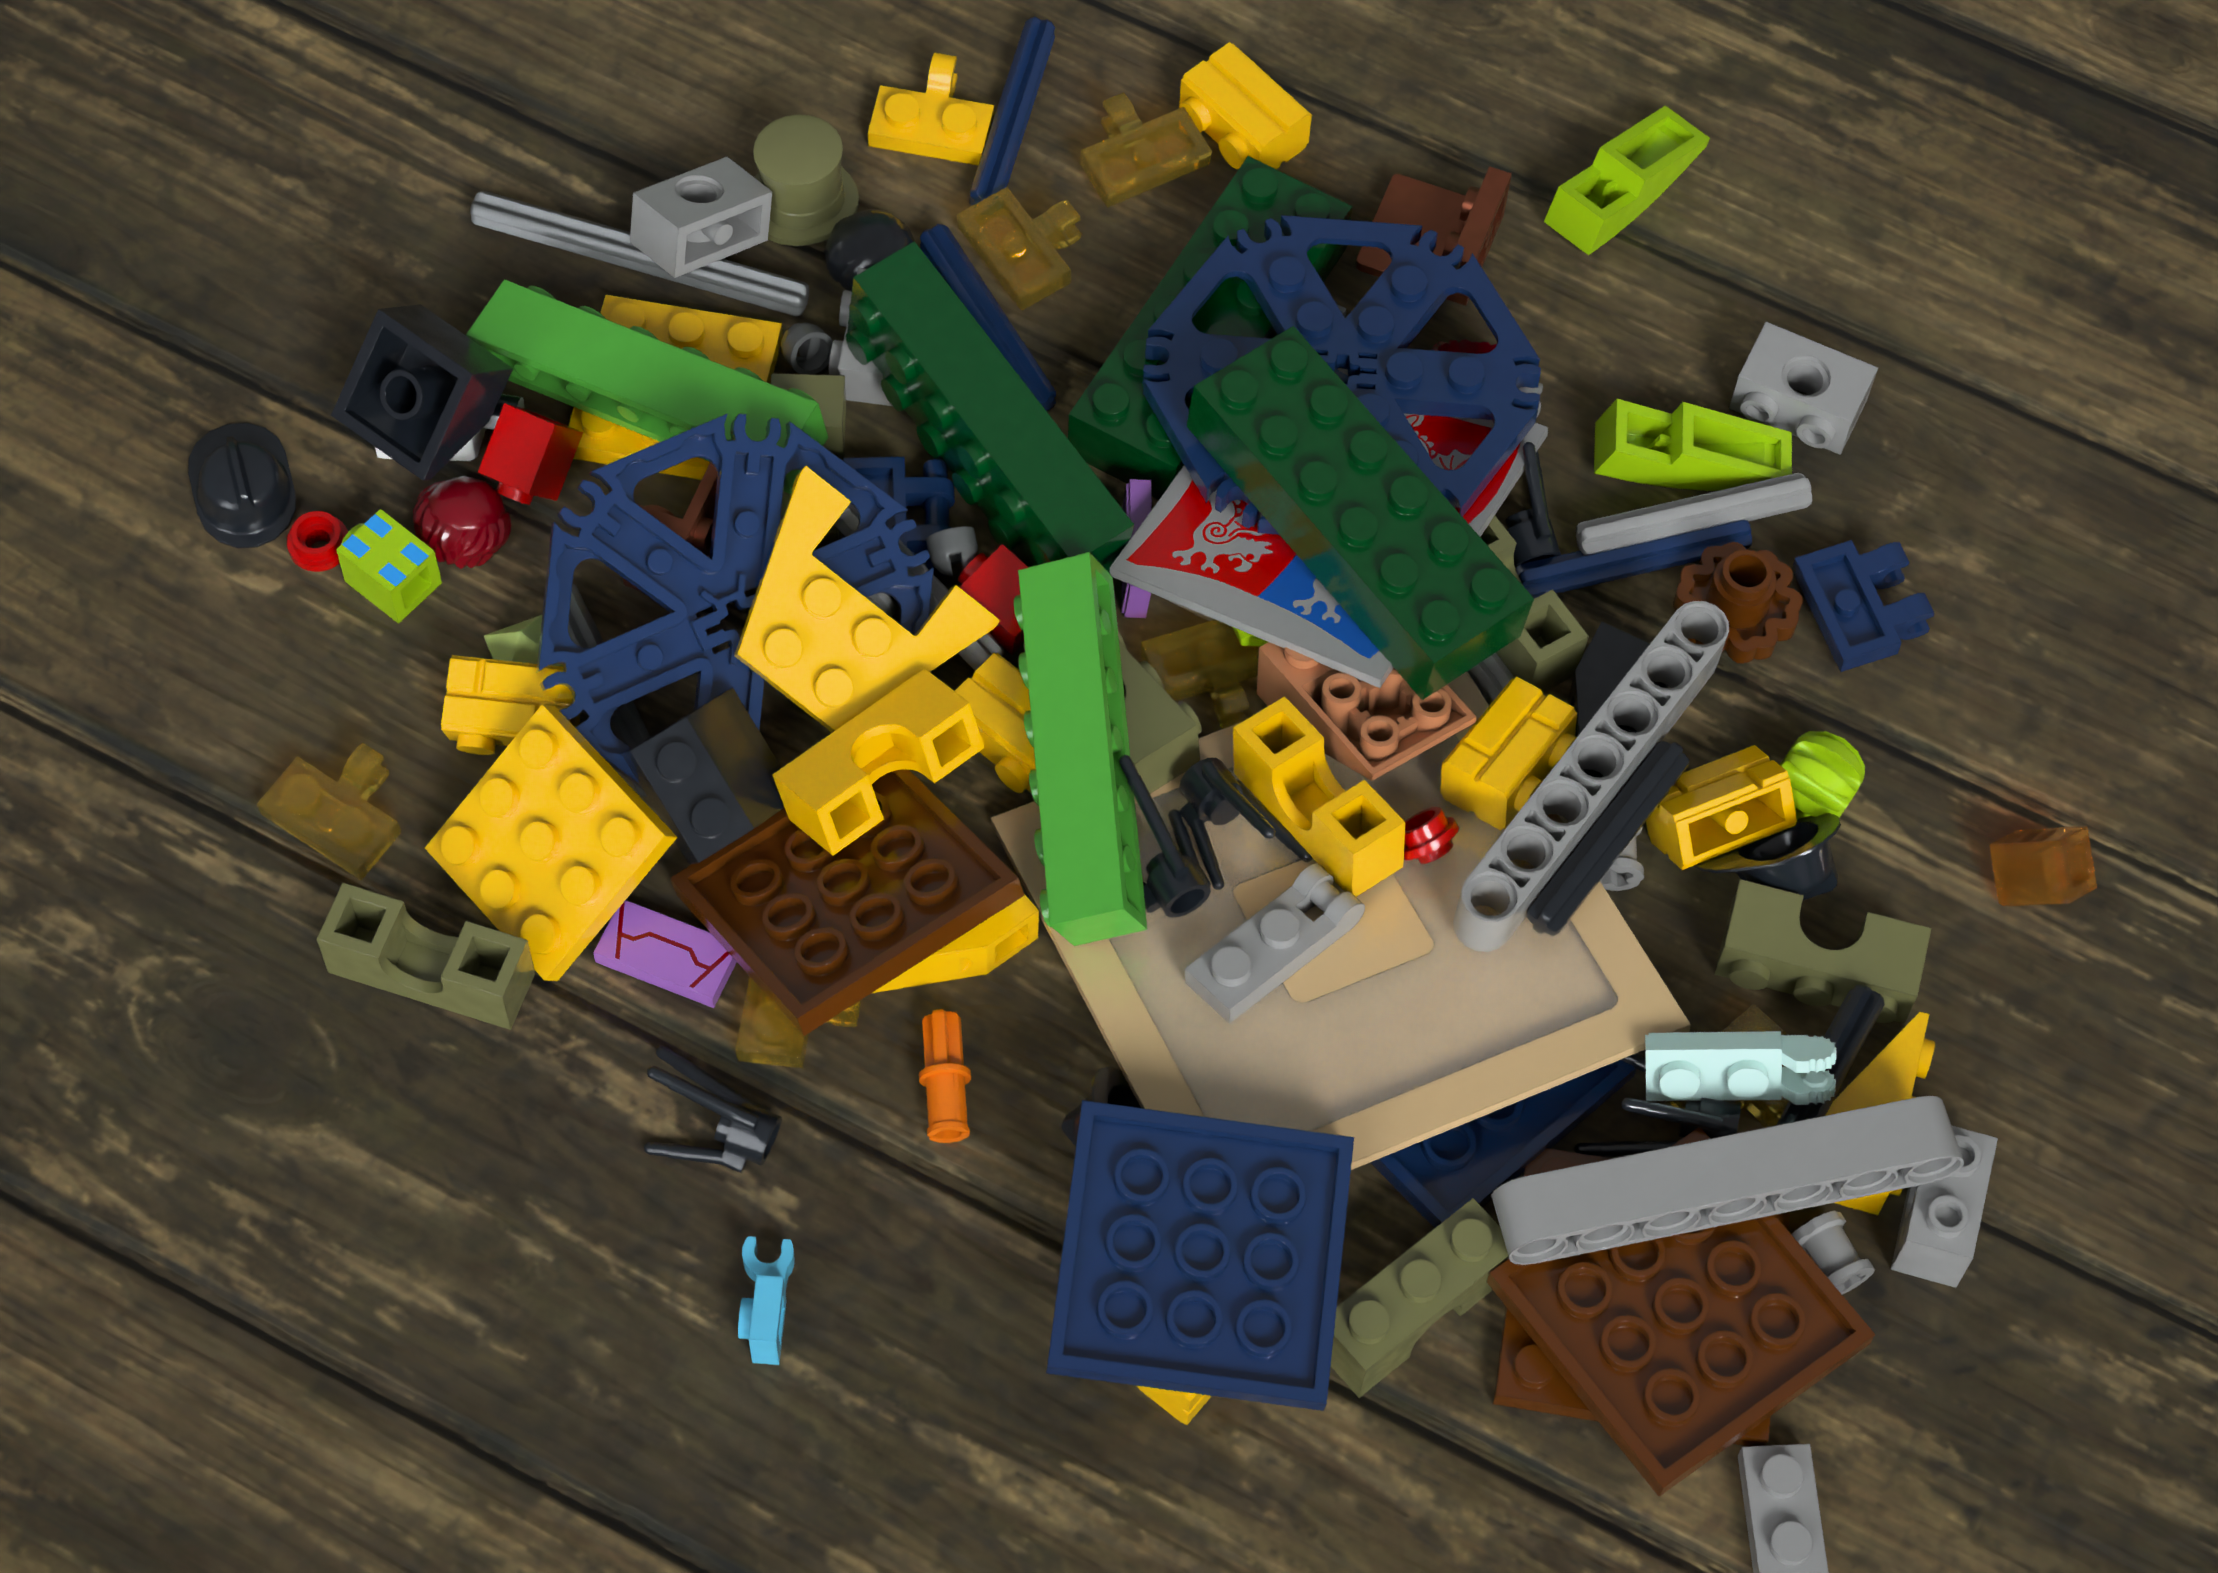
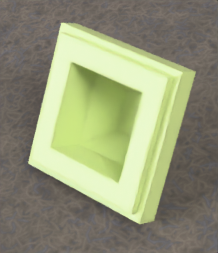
(517, 642)

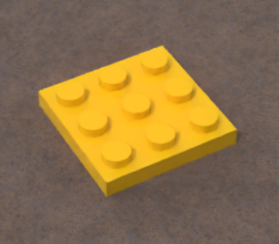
(721, 337)
(550, 841)

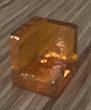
(2043, 866)

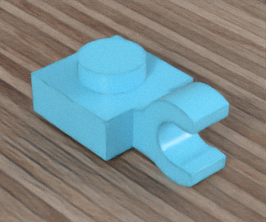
(764, 1315)

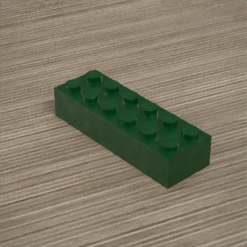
(980, 415)
(1112, 419)
(1358, 512)

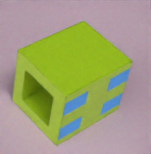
(388, 565)

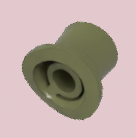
(809, 187)

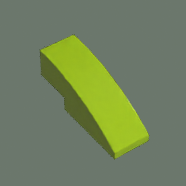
(1624, 179)
(1688, 448)

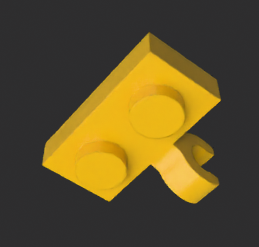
(931, 121)

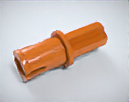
(945, 1077)

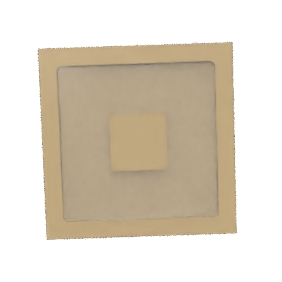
(1391, 1022)

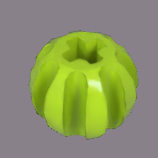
(1823, 773)

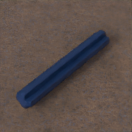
(1013, 109)
(962, 277)
(1580, 571)

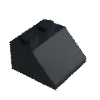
(420, 389)
(708, 776)

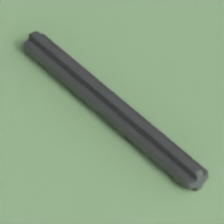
(614, 247)

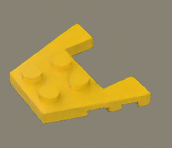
(827, 640)

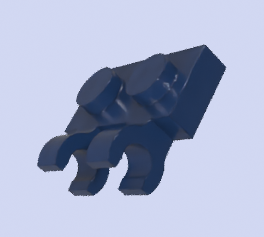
(1848, 608)

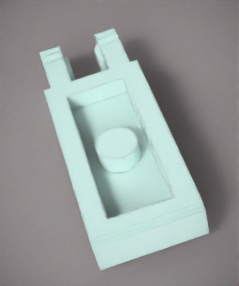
(1739, 1066)

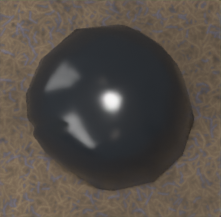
(863, 242)

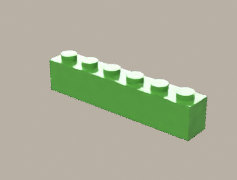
(629, 372)
(1077, 740)

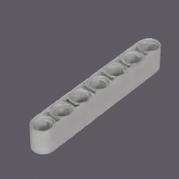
(1580, 796)
(1726, 1180)

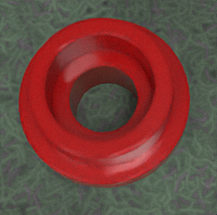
(312, 528)
(1429, 835)

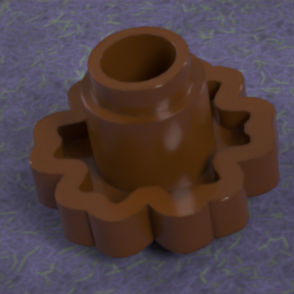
(1751, 593)

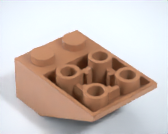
(1361, 723)

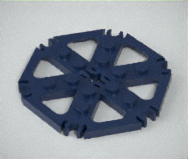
(1366, 343)
(689, 581)

